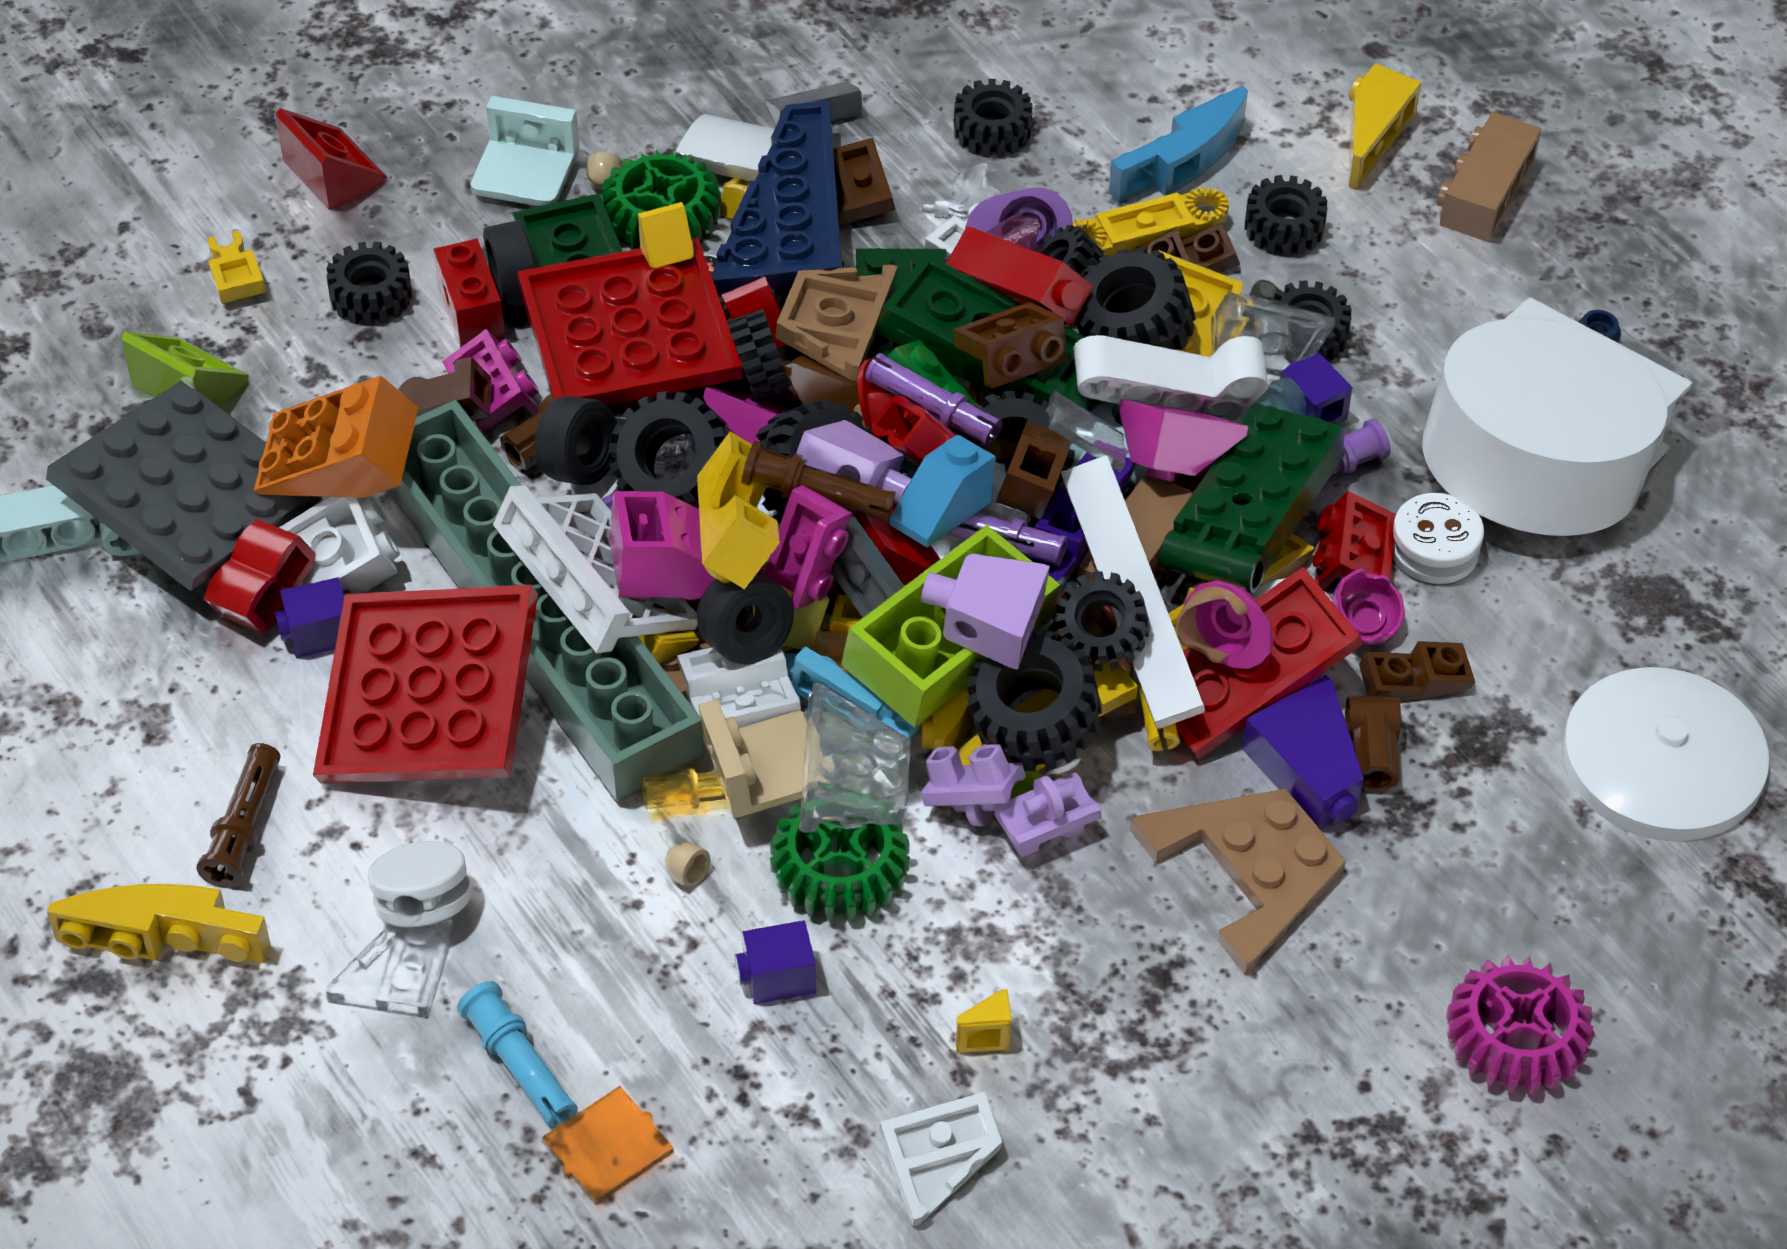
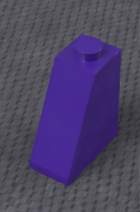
(1308, 752)

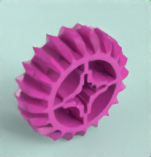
(1523, 1042)

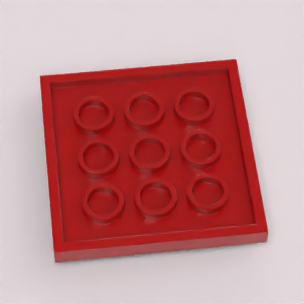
(627, 329)
(426, 685)

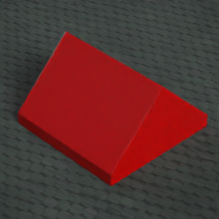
(325, 159)

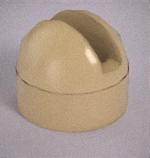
(600, 166)
(687, 863)

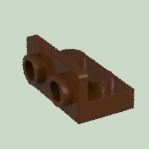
(1014, 343)

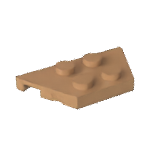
(835, 315)

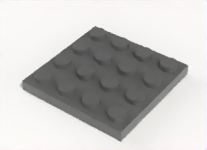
(175, 483)

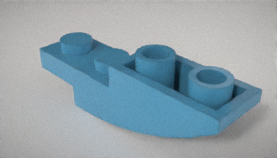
(1192, 147)

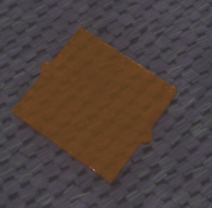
(607, 1145)

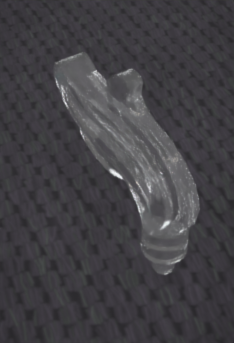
(965, 195)

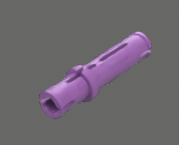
(946, 407)
(1046, 546)

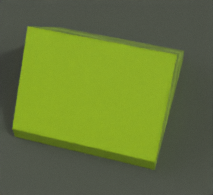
(163, 361)

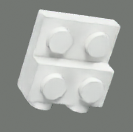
(347, 543)

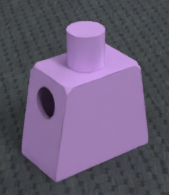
(855, 455)
(990, 605)

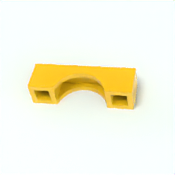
(732, 529)

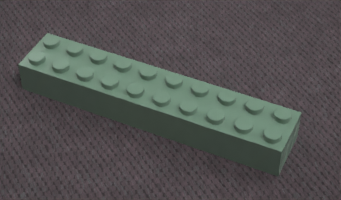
(610, 704)

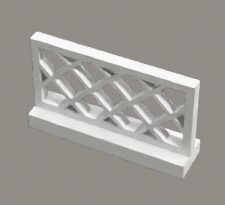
(576, 580)

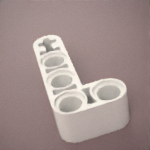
(1172, 378)

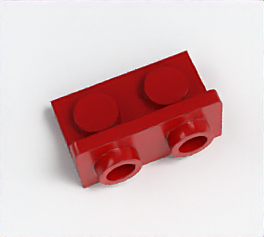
(1353, 537)

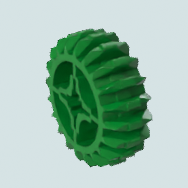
(657, 183)
(839, 874)

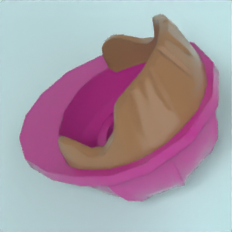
(1225, 625)

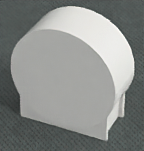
(1547, 423)

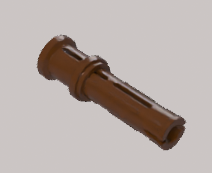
(791, 472)
(258, 769)

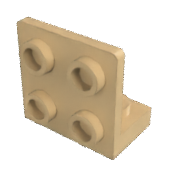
(757, 762)

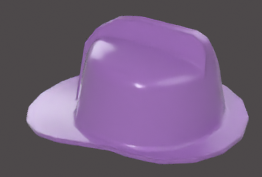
(1037, 203)

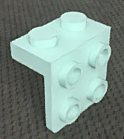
(526, 152)

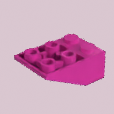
(656, 546)

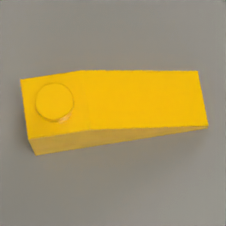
(1380, 112)

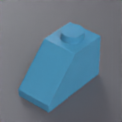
(945, 491)

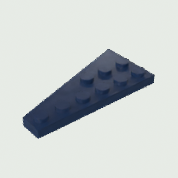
(789, 210)

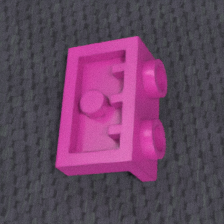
(508, 384)

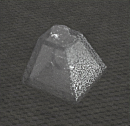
(1284, 330)

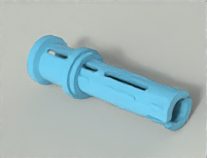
(505, 1037)

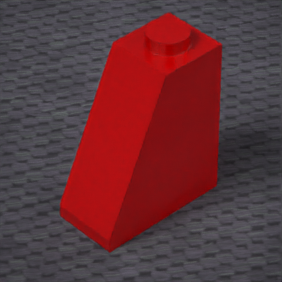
(1020, 273)

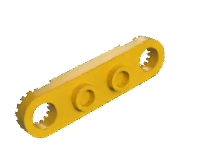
(1150, 219)

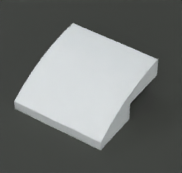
(726, 146)
(743, 691)

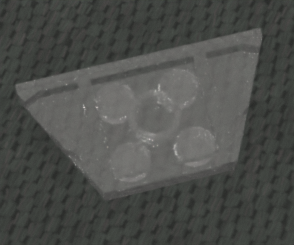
(851, 766)

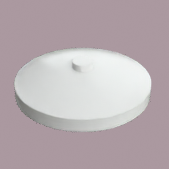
(1665, 754)

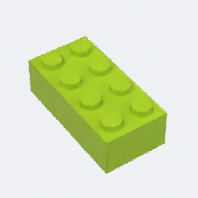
(902, 644)

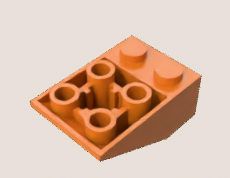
(339, 443)

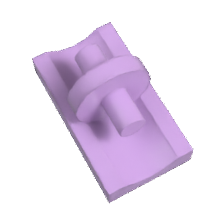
(974, 786)
(1047, 812)

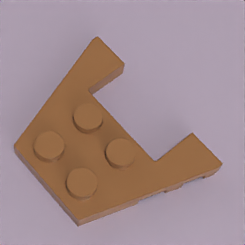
(1266, 850)

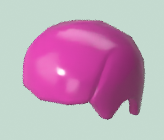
(1370, 606)

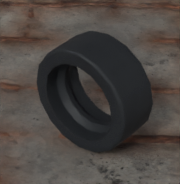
(506, 253)

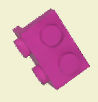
(810, 541)

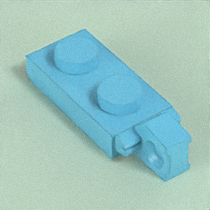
(812, 668)

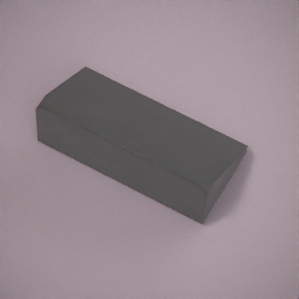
(843, 97)

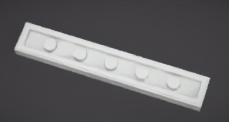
(1117, 549)

